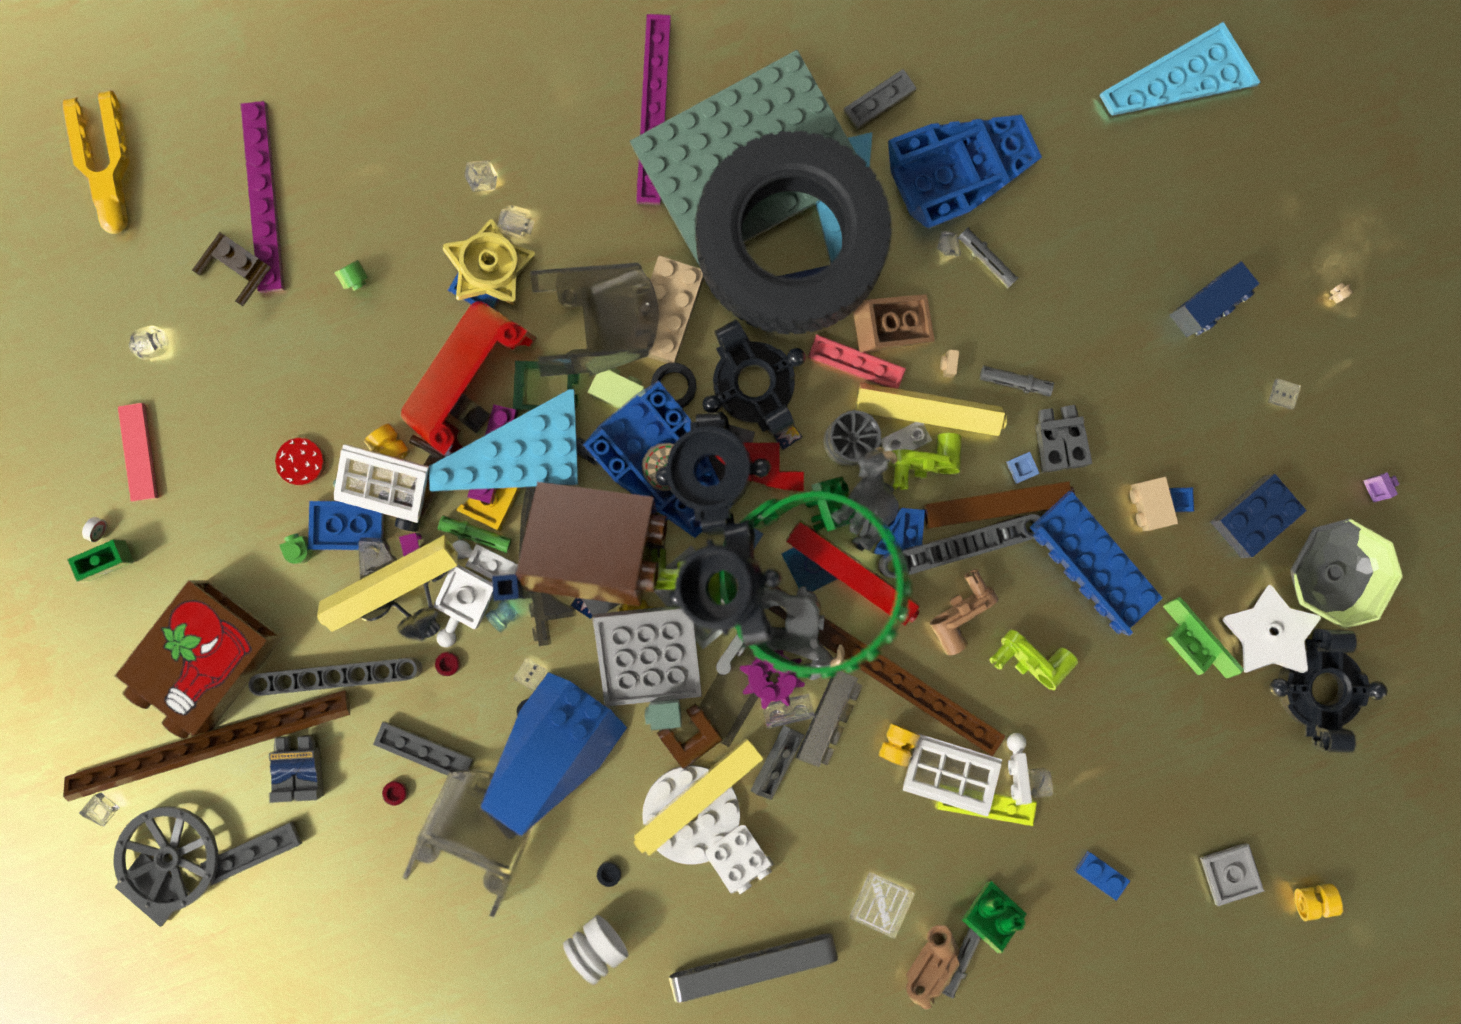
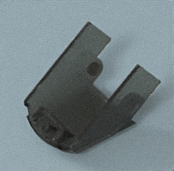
(617, 315)
(470, 833)

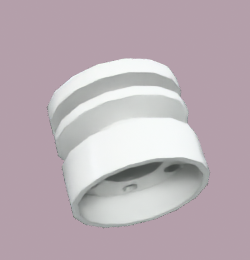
(593, 950)

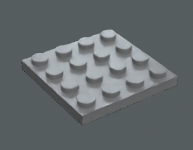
(647, 655)

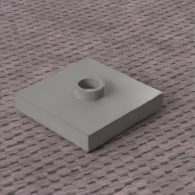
(1232, 874)

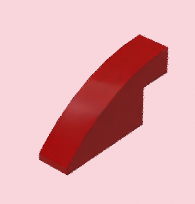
(777, 479)

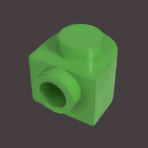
(352, 275)
(296, 549)

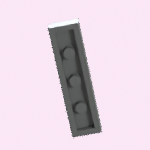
(421, 749)
(256, 851)

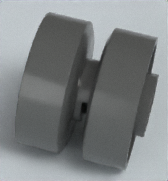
(851, 437)

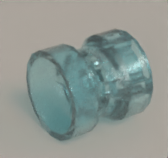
(502, 615)

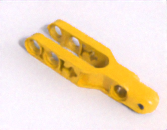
(107, 184)

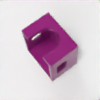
(410, 543)

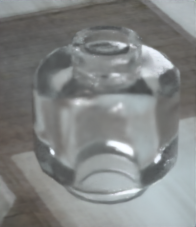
(515, 222)
(148, 342)

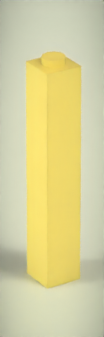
(930, 409)
(387, 583)
(697, 797)

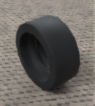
(686, 372)

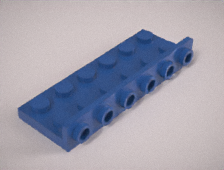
(1095, 563)

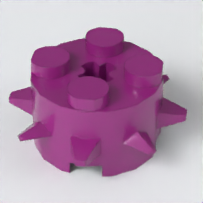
(768, 690)

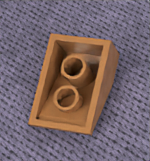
(893, 323)

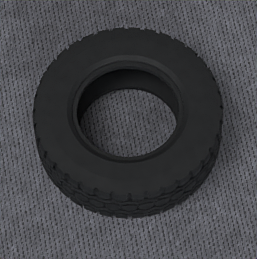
(801, 165)

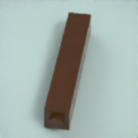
(994, 505)

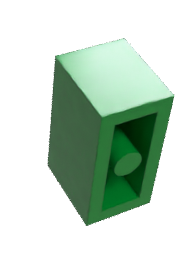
(100, 560)

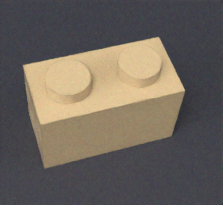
(1153, 504)

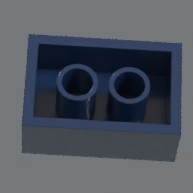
(1215, 300)
(1258, 516)

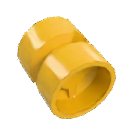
(384, 442)
(899, 745)
(1317, 902)

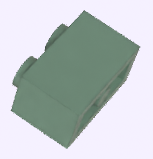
(664, 714)

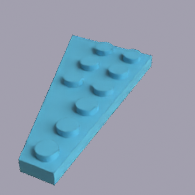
(1195, 70)

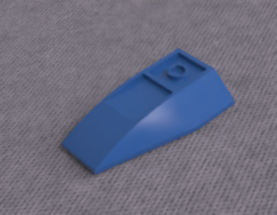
(627, 436)

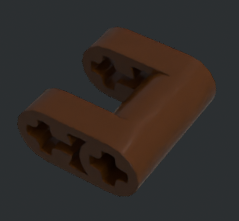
(696, 745)

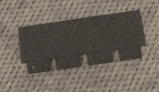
(824, 724)

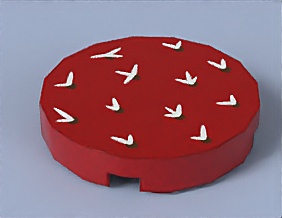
(300, 461)

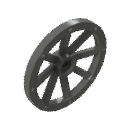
(162, 859)

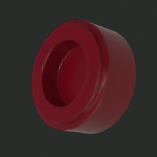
(447, 664)
(395, 792)

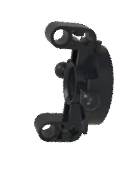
(736, 355)
(711, 503)
(1324, 722)

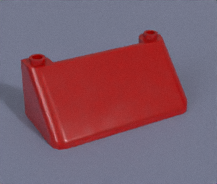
(454, 369)

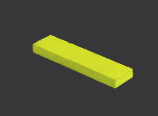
(1003, 809)

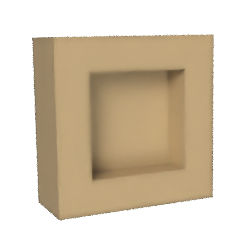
(949, 363)

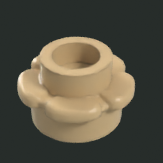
(1340, 293)

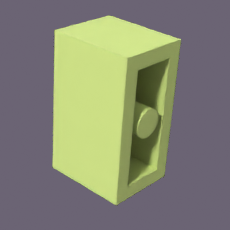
(614, 388)

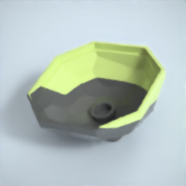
(1346, 573)

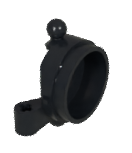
(747, 608)

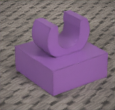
(1381, 487)

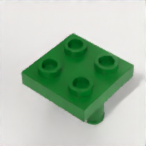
(828, 507)
(994, 917)

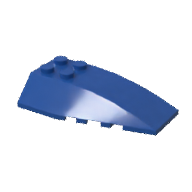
(958, 165)
(550, 752)

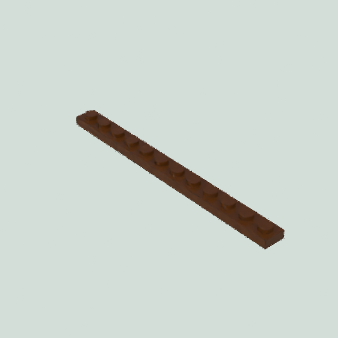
(910, 687)
(206, 745)

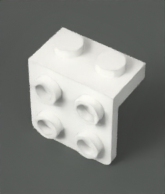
(739, 860)

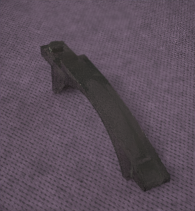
(543, 605)

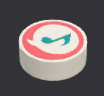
(94, 529)

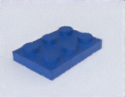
(341, 525)

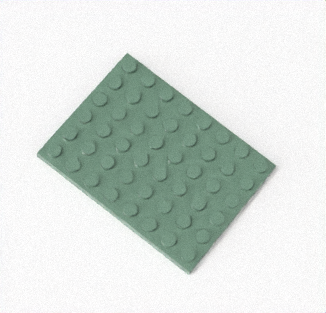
(692, 144)

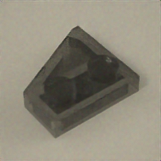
(373, 555)

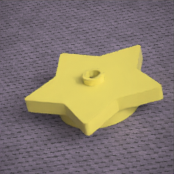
(488, 248)

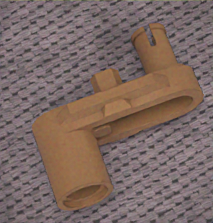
(947, 623)
(933, 967)

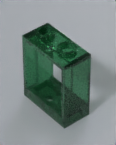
(520, 385)

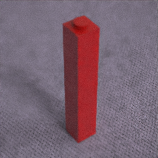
(848, 569)

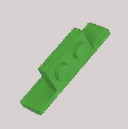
(1197, 643)

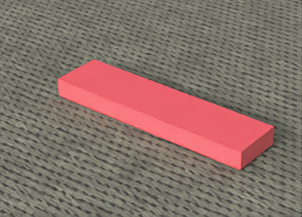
(856, 363)
(137, 452)

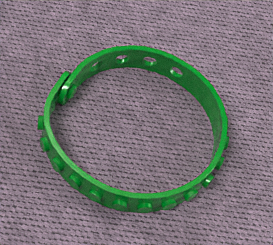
(768, 514)

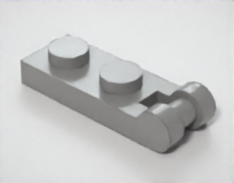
(736, 647)

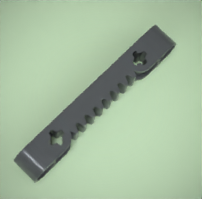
(963, 545)

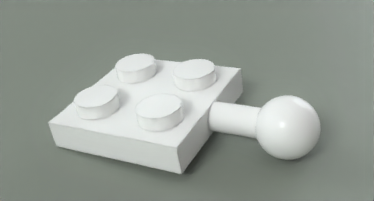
(464, 599)

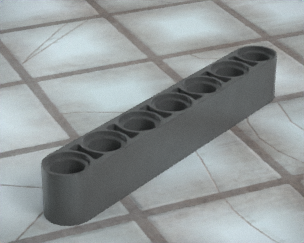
(324, 676)
(753, 967)

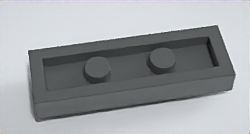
(879, 99)
(777, 762)

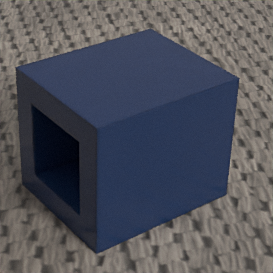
(506, 587)

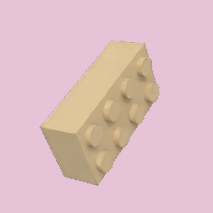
(676, 293)

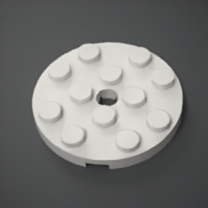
(712, 824)

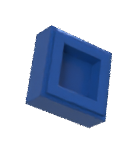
(1182, 499)

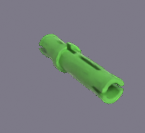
(475, 534)

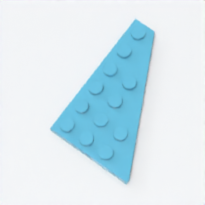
(518, 454)

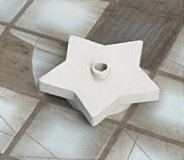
(1260, 646)

